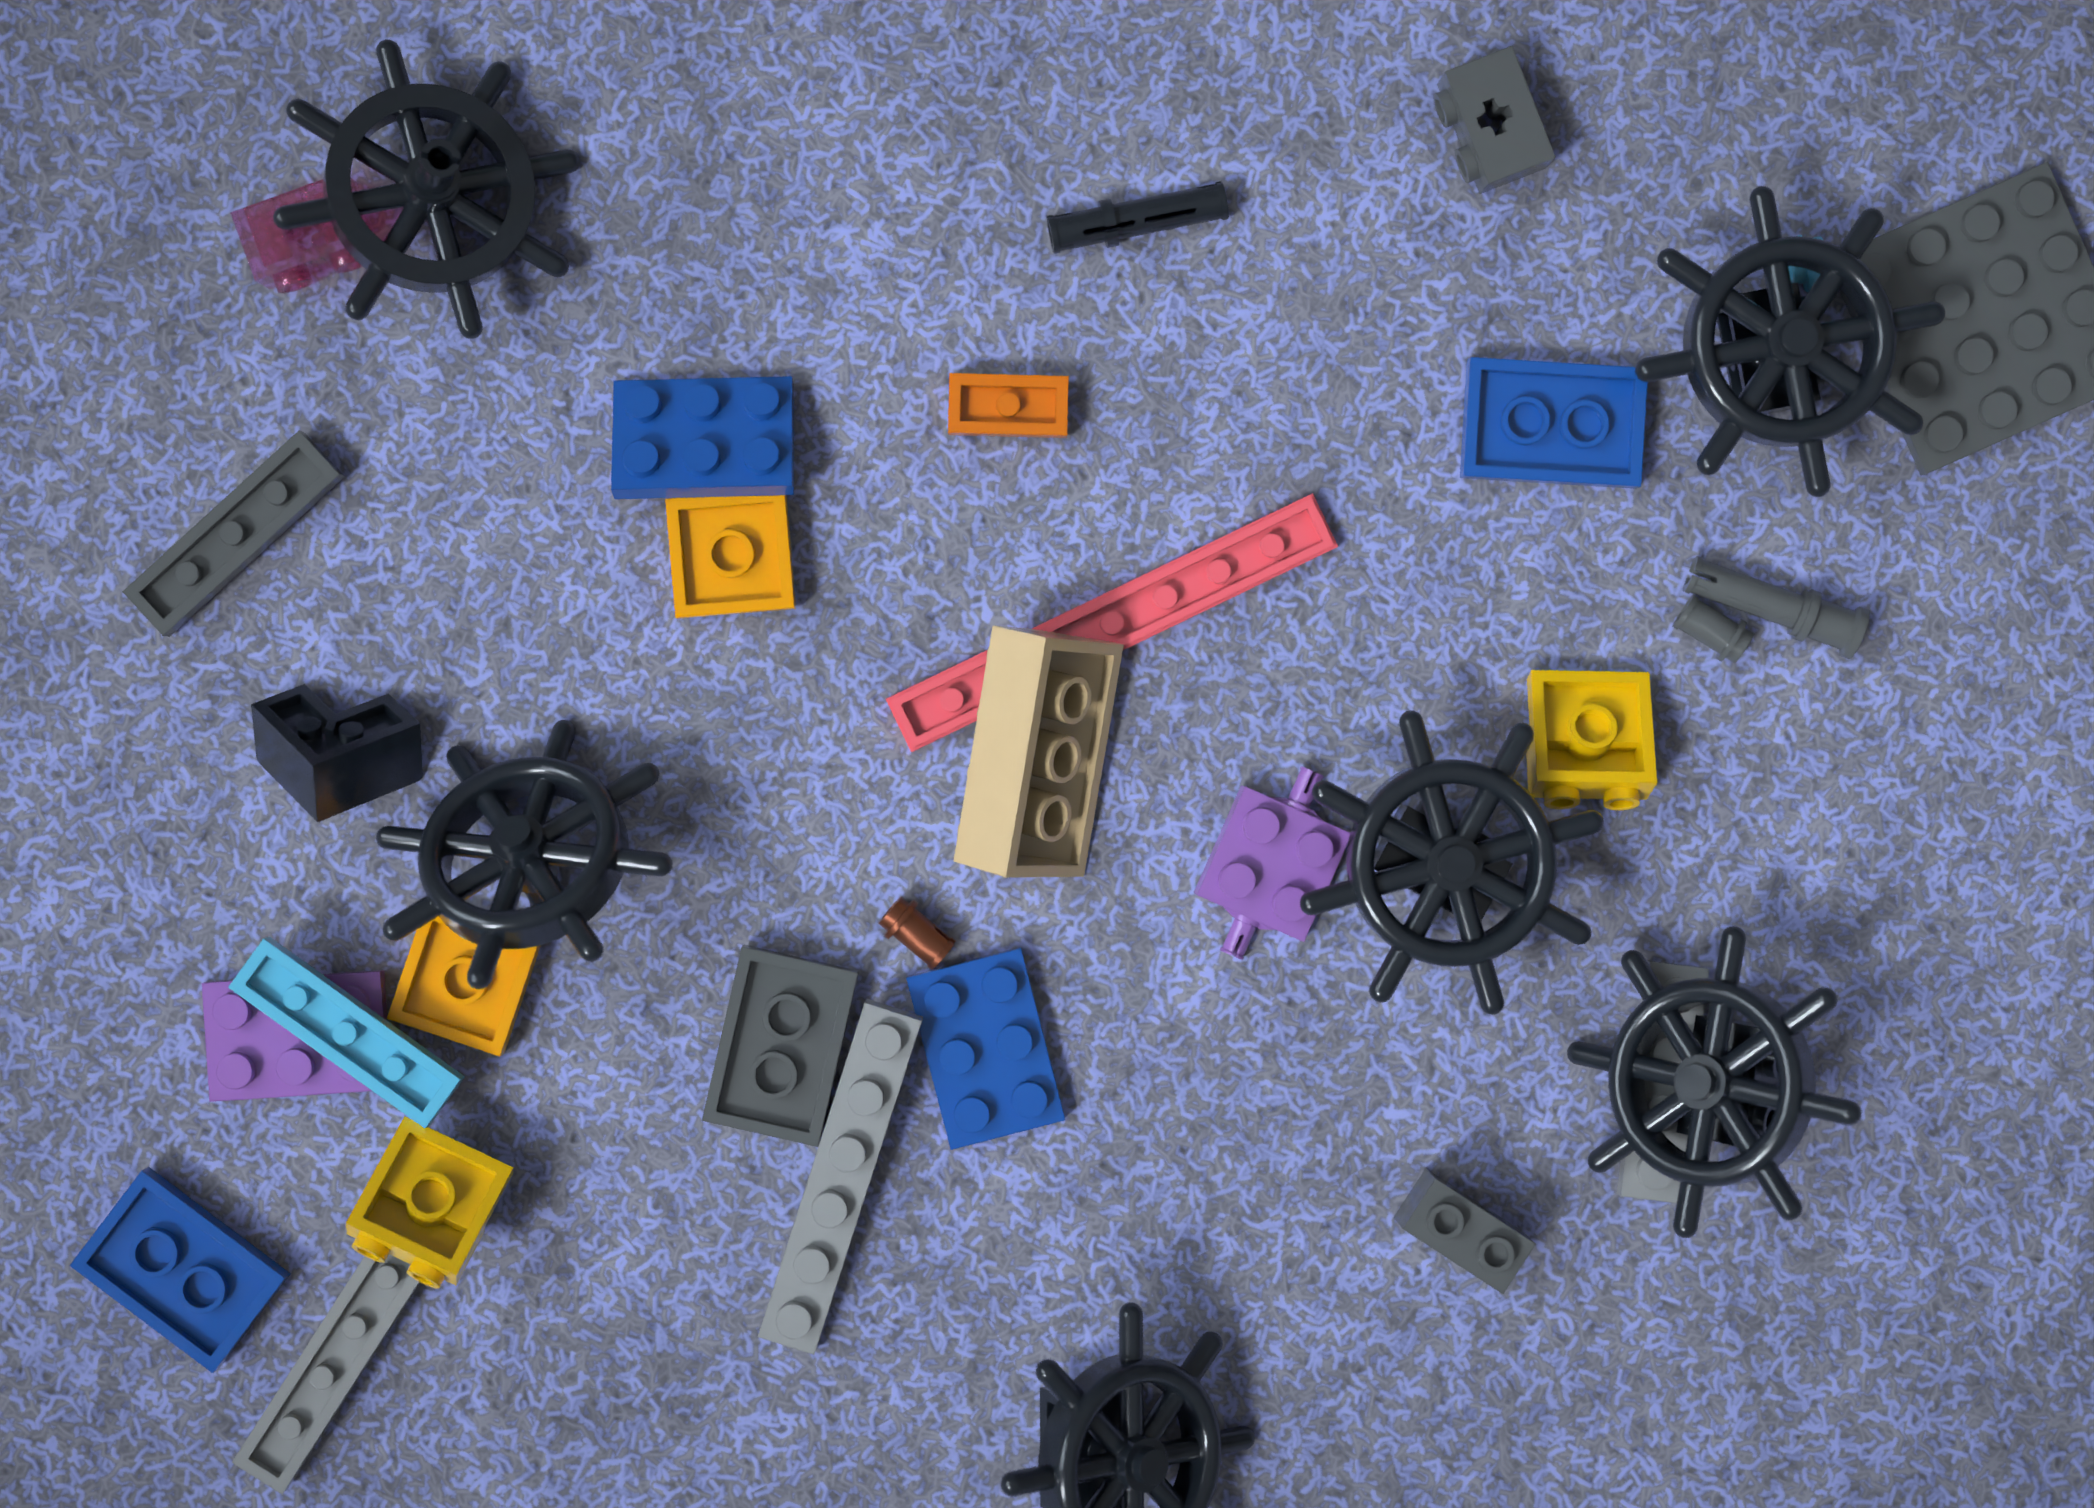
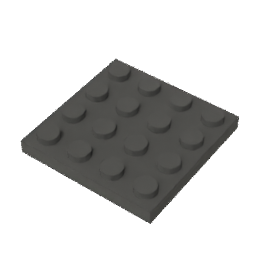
(2013, 323)

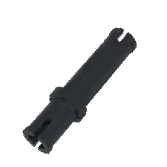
(1137, 217)

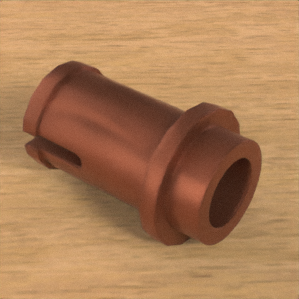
(916, 932)

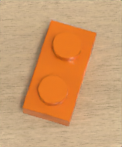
(1008, 405)

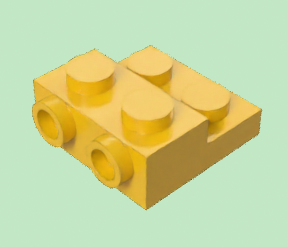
(1590, 738)
(427, 1204)

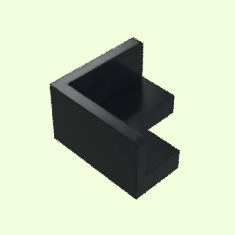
(336, 758)

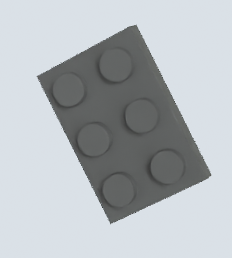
(780, 1045)

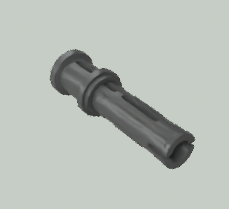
(1802, 614)

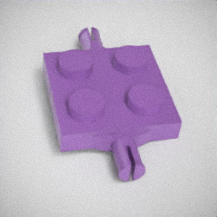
(1268, 860)

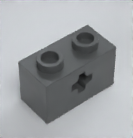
(1500, 89)
(1464, 1231)

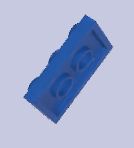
(1553, 423)
(703, 437)
(985, 1048)
(180, 1269)

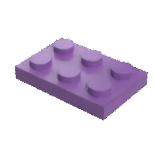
(261, 1059)

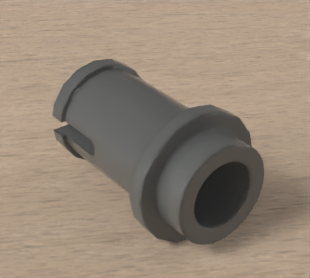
(1714, 629)

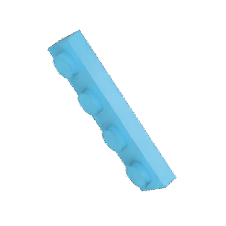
(346, 1032)

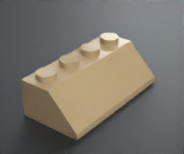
(1037, 753)

